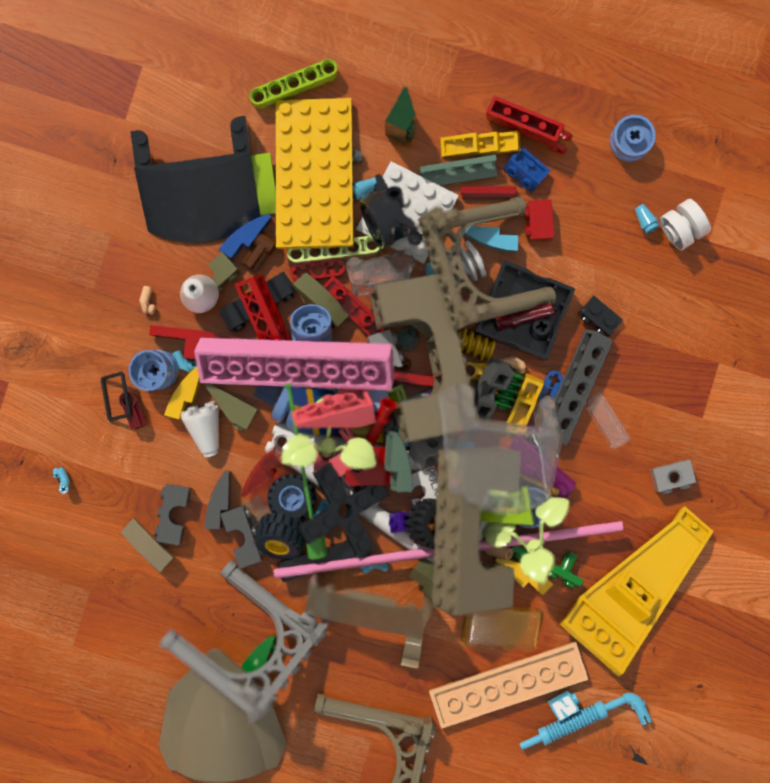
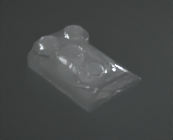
(379, 270)

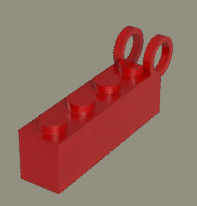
(528, 123)

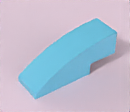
(490, 238)

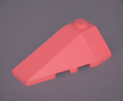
(343, 410)

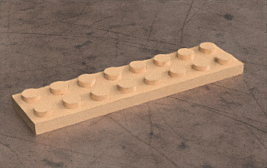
(508, 684)

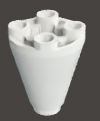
(203, 427)

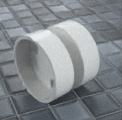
(685, 224)

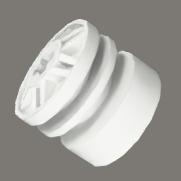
(471, 262)

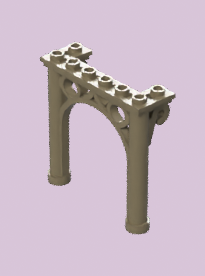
(438, 223)
(384, 719)

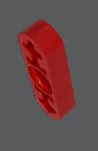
(331, 262)

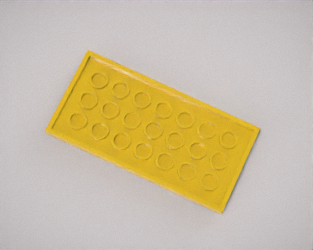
(314, 173)

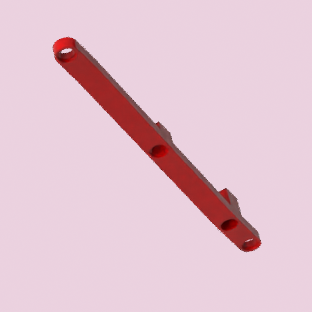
(193, 336)

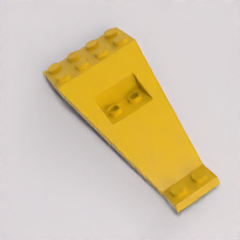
(615, 618)

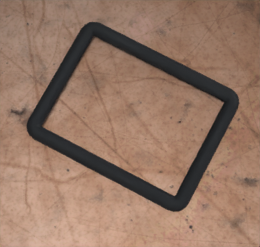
(125, 395)

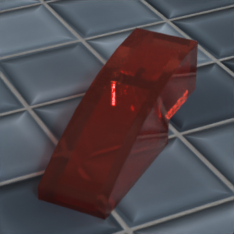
(263, 470)

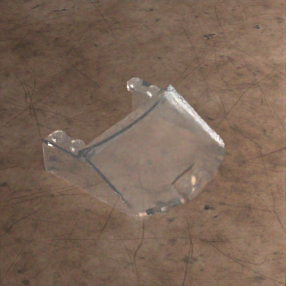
(499, 463)

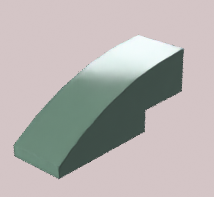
(397, 463)

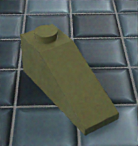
(235, 409)

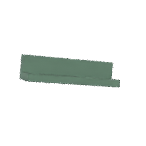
(460, 171)

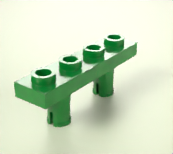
(562, 572)

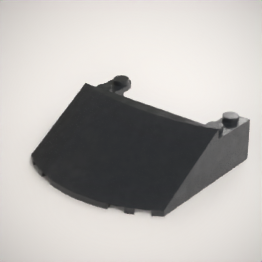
(201, 196)

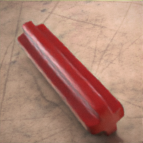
(488, 191)

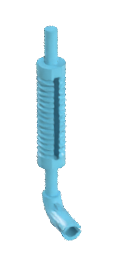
(587, 716)

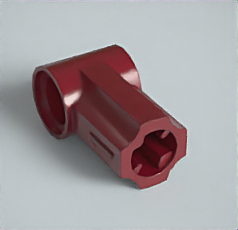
(137, 416)

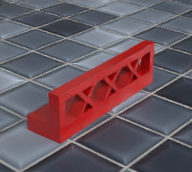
(263, 297)

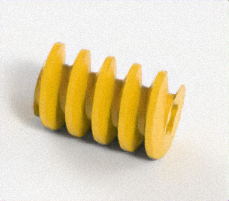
(476, 345)

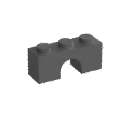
(495, 375)
(239, 520)
(168, 530)

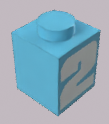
(564, 705)

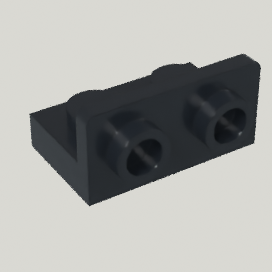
(599, 316)

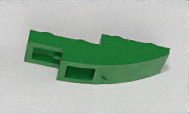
(260, 654)

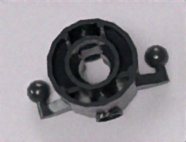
(385, 216)

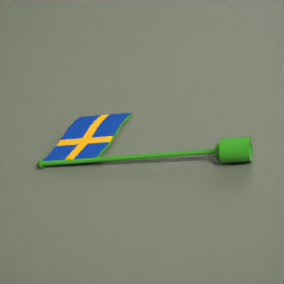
(299, 398)

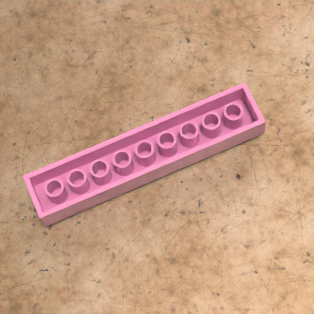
(295, 362)

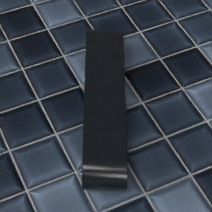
(335, 552)

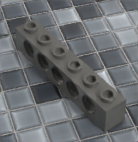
(575, 377)

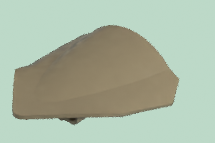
(211, 736)

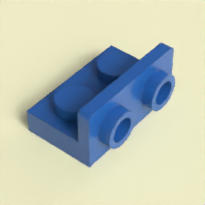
(526, 169)

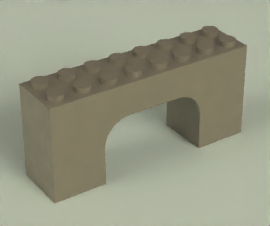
(421, 305)
(459, 578)

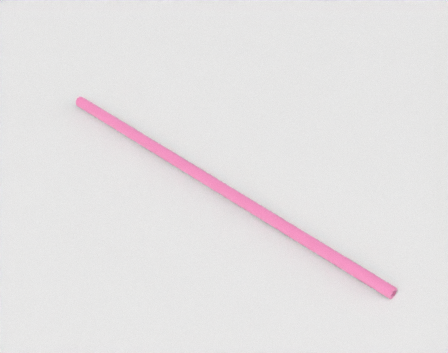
(428, 552)

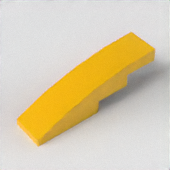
(480, 144)

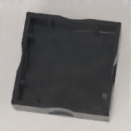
(517, 280)

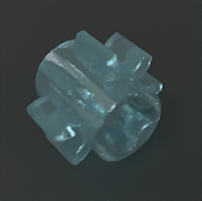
(407, 339)

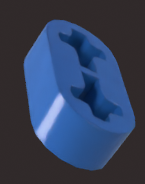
(547, 382)

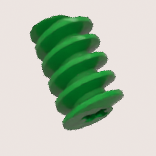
(505, 396)

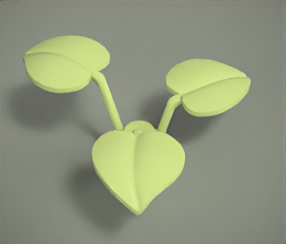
(301, 452)
(538, 561)

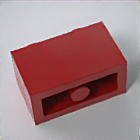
(539, 220)

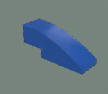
(244, 236)

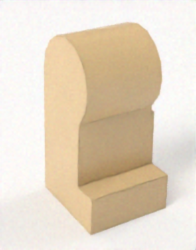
(411, 652)

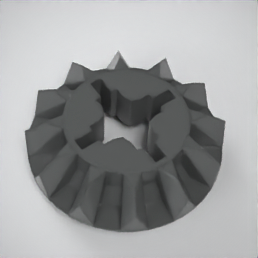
(390, 426)

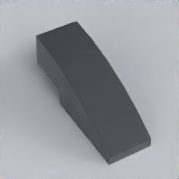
(219, 501)

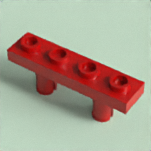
(353, 306)

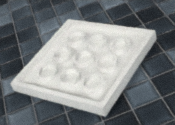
(419, 198)

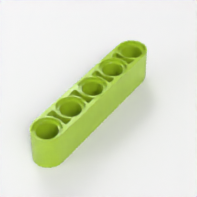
(299, 76)

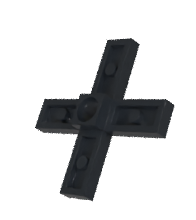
(350, 523)

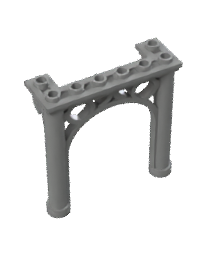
(247, 698)

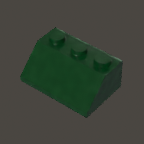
(401, 120)

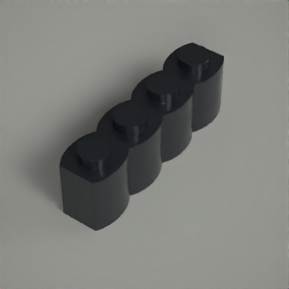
(235, 312)

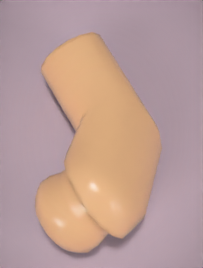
(147, 308)
(516, 363)

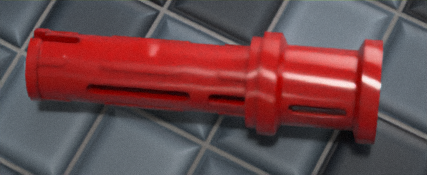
(382, 417)

